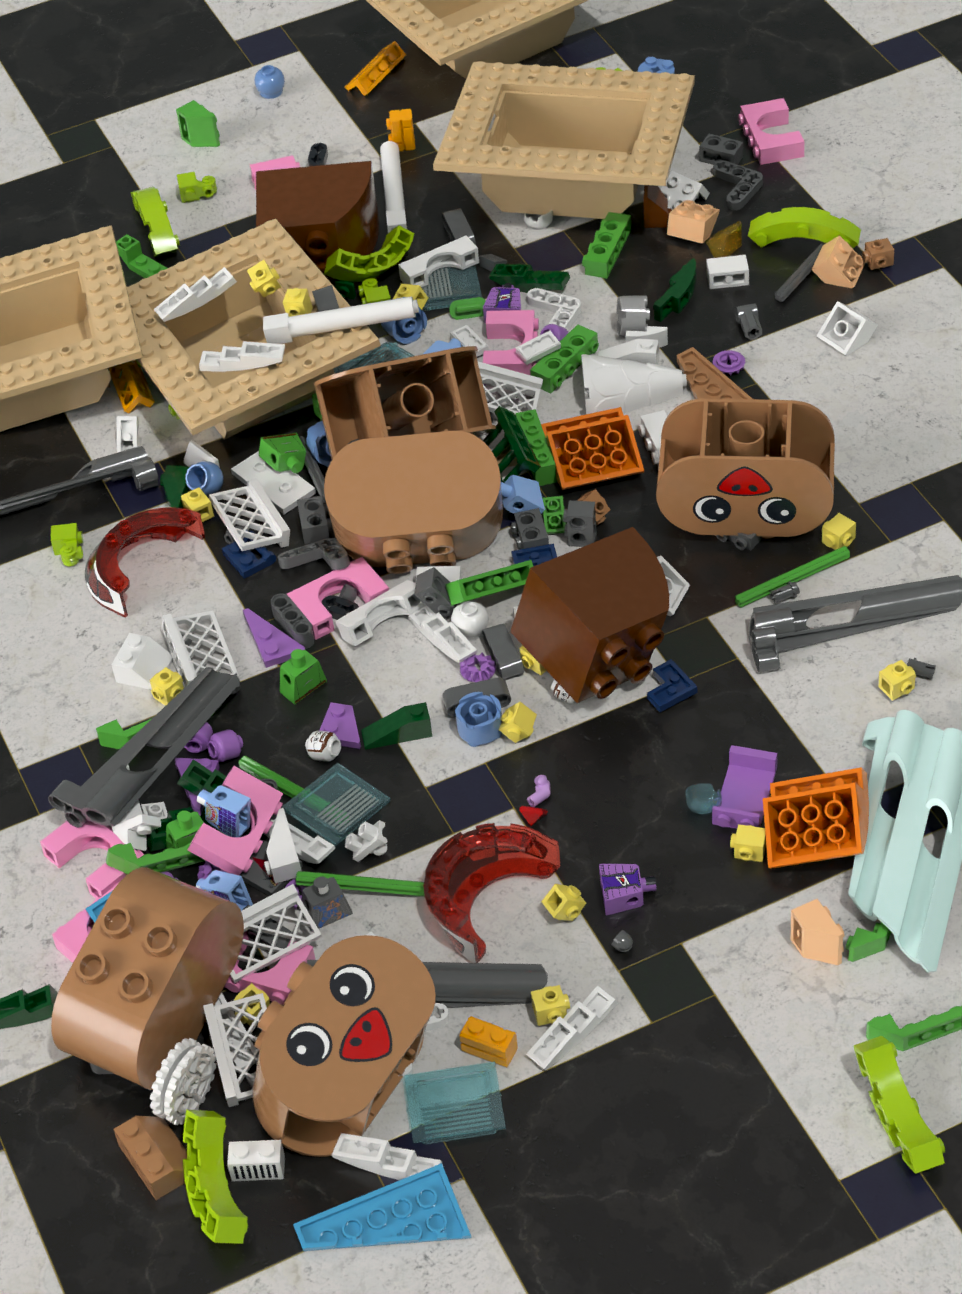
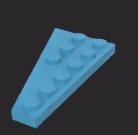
(400, 1213)

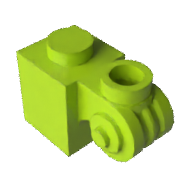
(192, 189)
(373, 293)
(66, 542)

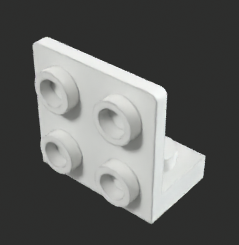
(682, 188)

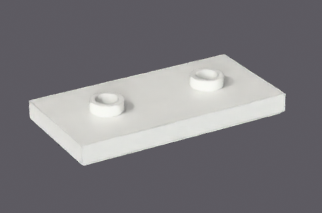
(281, 487)

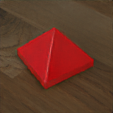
(532, 814)

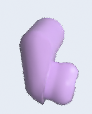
(542, 791)

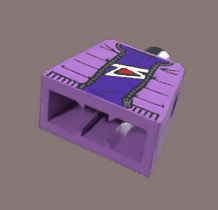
(502, 299)
(623, 887)

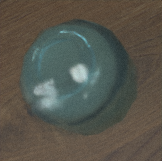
(702, 798)

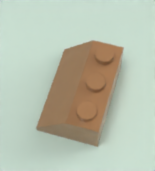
(153, 1153)

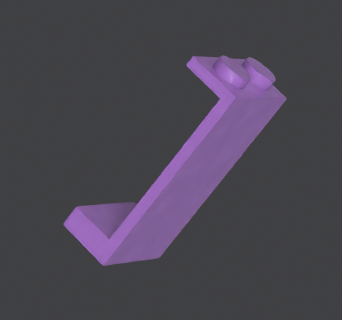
(745, 787)

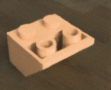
(692, 221)
(838, 264)
(816, 933)

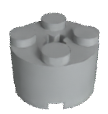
(632, 314)

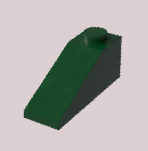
(174, 484)
(401, 726)

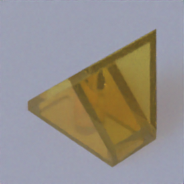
(726, 240)

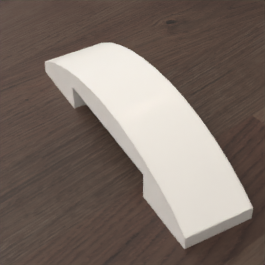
(307, 848)

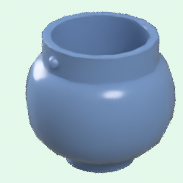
(269, 81)
(205, 476)

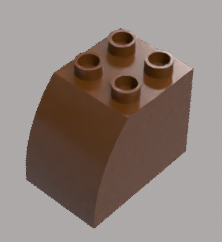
(322, 207)
(595, 614)

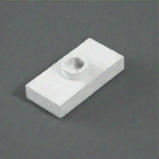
(469, 338)
(538, 347)

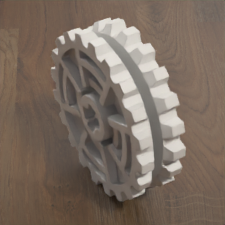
(183, 1080)

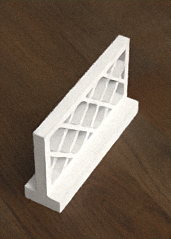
(512, 381)
(264, 512)
(180, 650)
(270, 908)
(222, 1046)

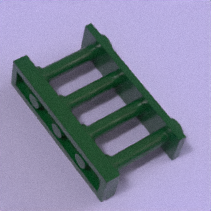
(519, 444)

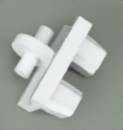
(368, 841)

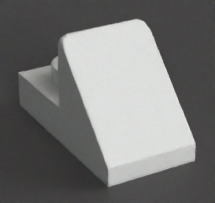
(128, 433)
(136, 829)

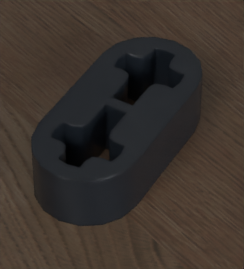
(316, 158)
(342, 606)

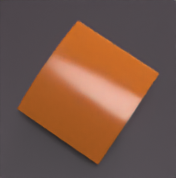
(593, 448)
(816, 818)

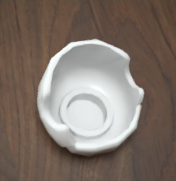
(542, 222)

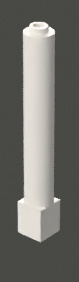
(393, 185)
(282, 328)

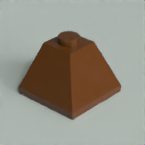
(655, 208)

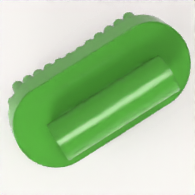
(467, 308)

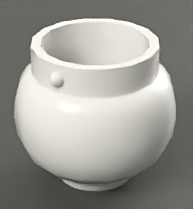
(470, 619)

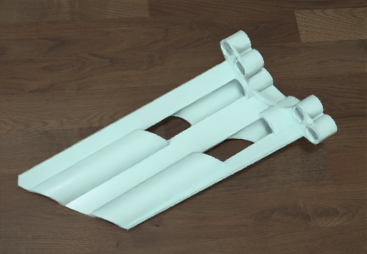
(896, 873)

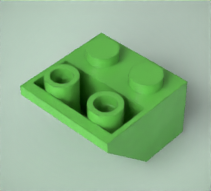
(197, 125)

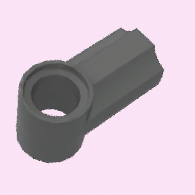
(749, 319)

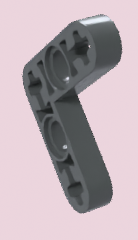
(736, 198)
(327, 548)

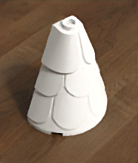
(627, 383)

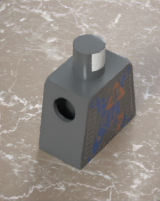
(325, 902)

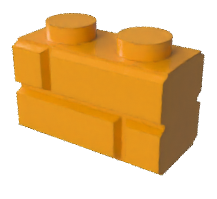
(401, 129)
(488, 1041)

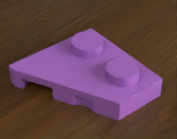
(342, 722)

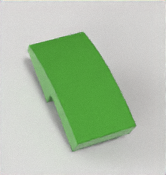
(554, 514)

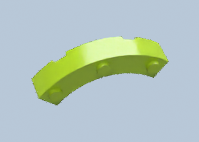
(153, 213)
(802, 223)
(357, 268)
(895, 1107)
(206, 1178)

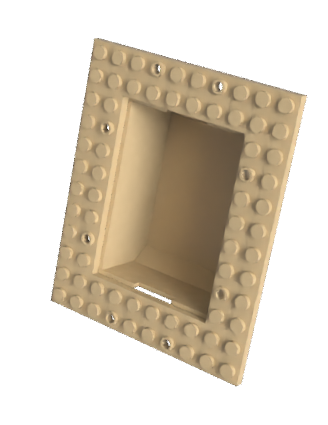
(480, 29)
(565, 135)
(62, 326)
(243, 397)

